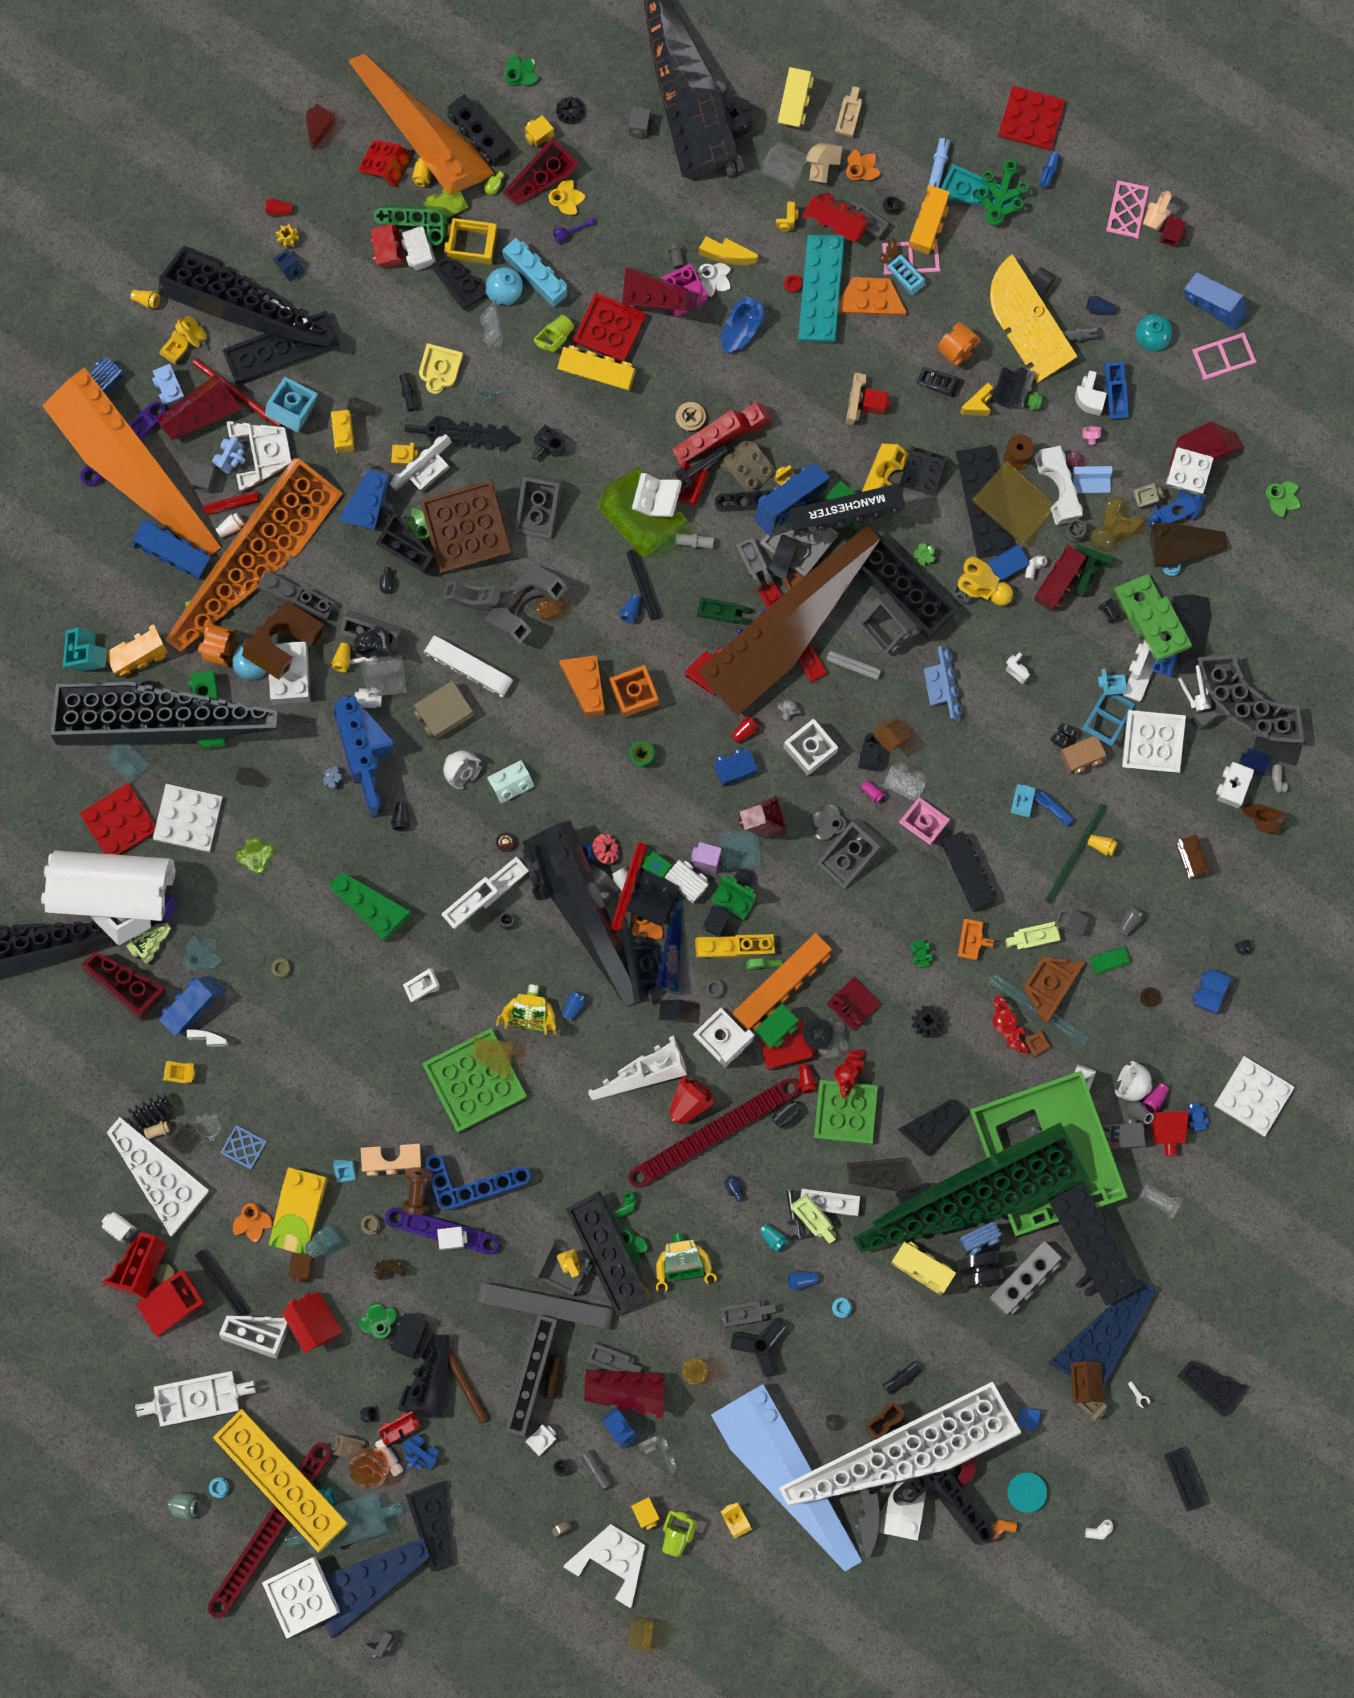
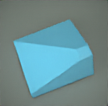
(344, 1168)

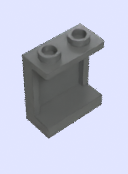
(550, 1271)

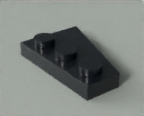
(461, 285)
(1213, 1388)

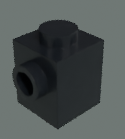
(716, 920)

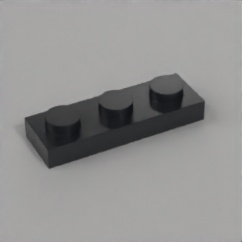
(1184, 1479)

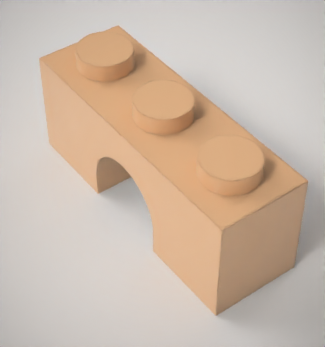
(373, 1161)

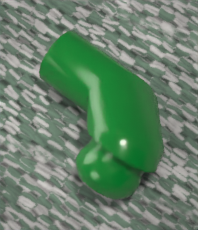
(628, 1205)

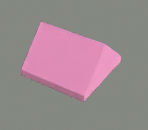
(924, 821)

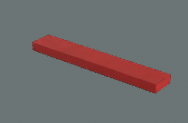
(808, 660)

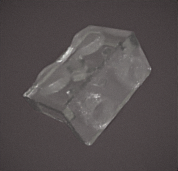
(905, 781)
(838, 1046)

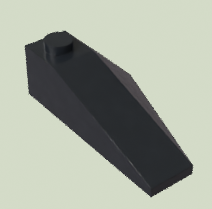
(1194, 617)

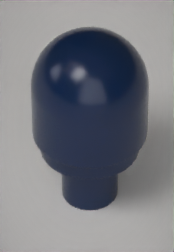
(734, 1187)

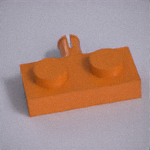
(972, 939)

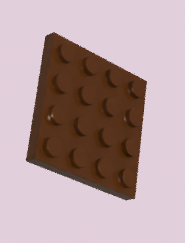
(466, 526)

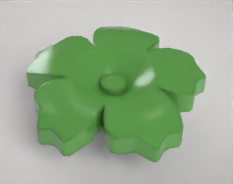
(924, 554)

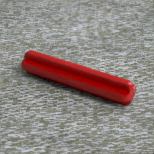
(231, 503)

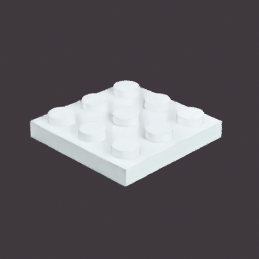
(1153, 741)
(187, 818)
(1254, 1096)
(301, 1597)

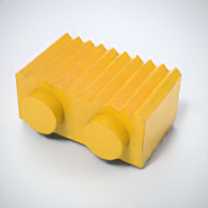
(342, 431)

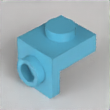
(1112, 684)
(1023, 800)

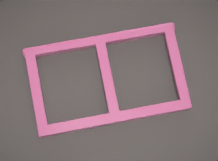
(937, 269)
(1228, 368)

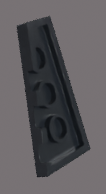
(430, 1518)

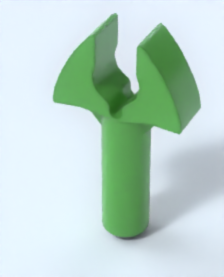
(754, 964)

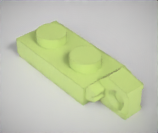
(1034, 936)
(814, 1218)

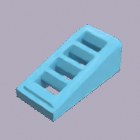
(911, 289)

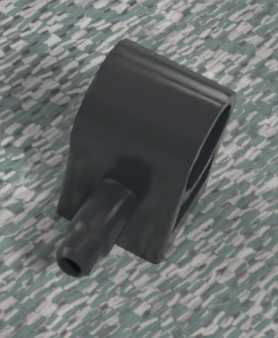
(544, 440)

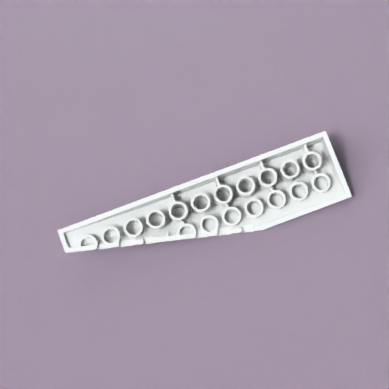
(916, 1449)

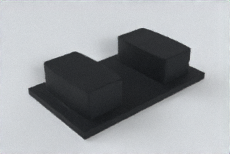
(1277, 750)

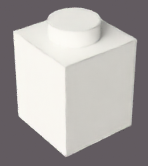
(451, 1238)

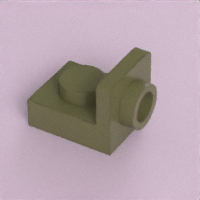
(1149, 495)

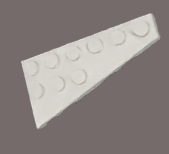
(164, 1183)

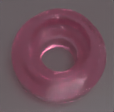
(1074, 459)

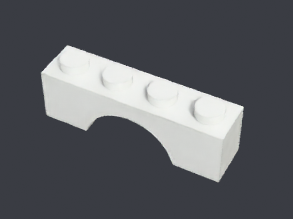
(1053, 464)

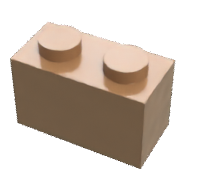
(1083, 754)

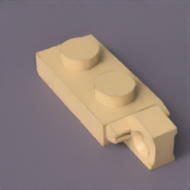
(849, 114)
(853, 413)

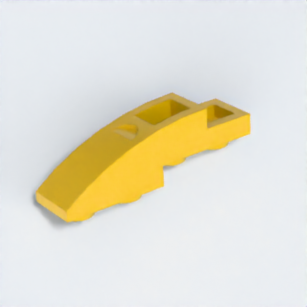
(734, 946)

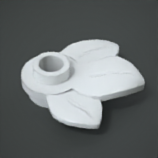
(716, 280)

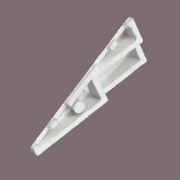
(657, 1067)

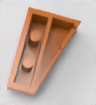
(585, 683)

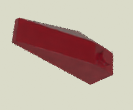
(544, 170)

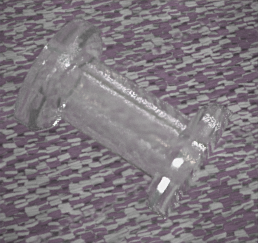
(1160, 1199)

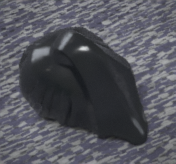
(373, 643)

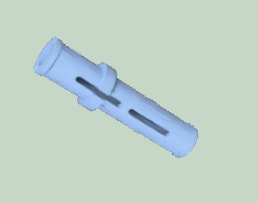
(940, 158)

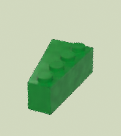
(374, 909)

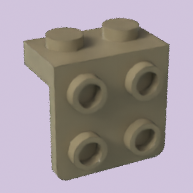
(748, 466)

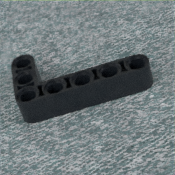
(948, 1498)

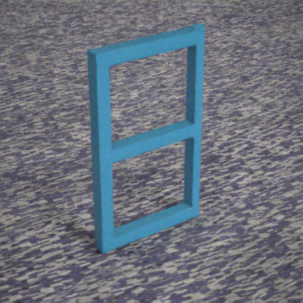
(1096, 710)

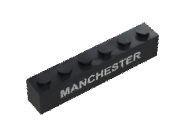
(847, 509)

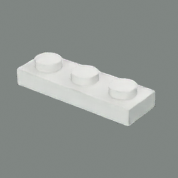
(834, 1202)

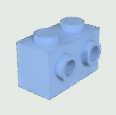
(168, 384)

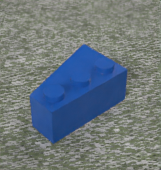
(190, 1004)

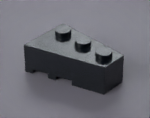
(405, 545)

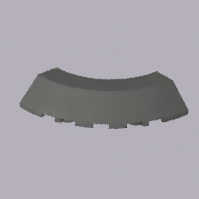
(1246, 705)

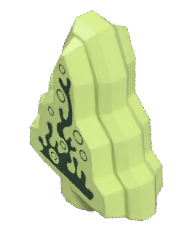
(148, 942)

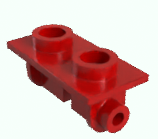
(390, 1431)

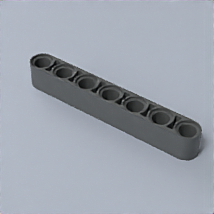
(545, 1306)

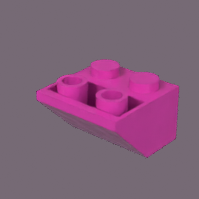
(687, 278)

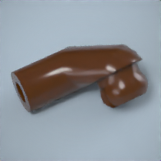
(891, 253)

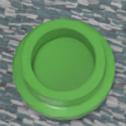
(1034, 401)

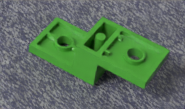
(1152, 617)

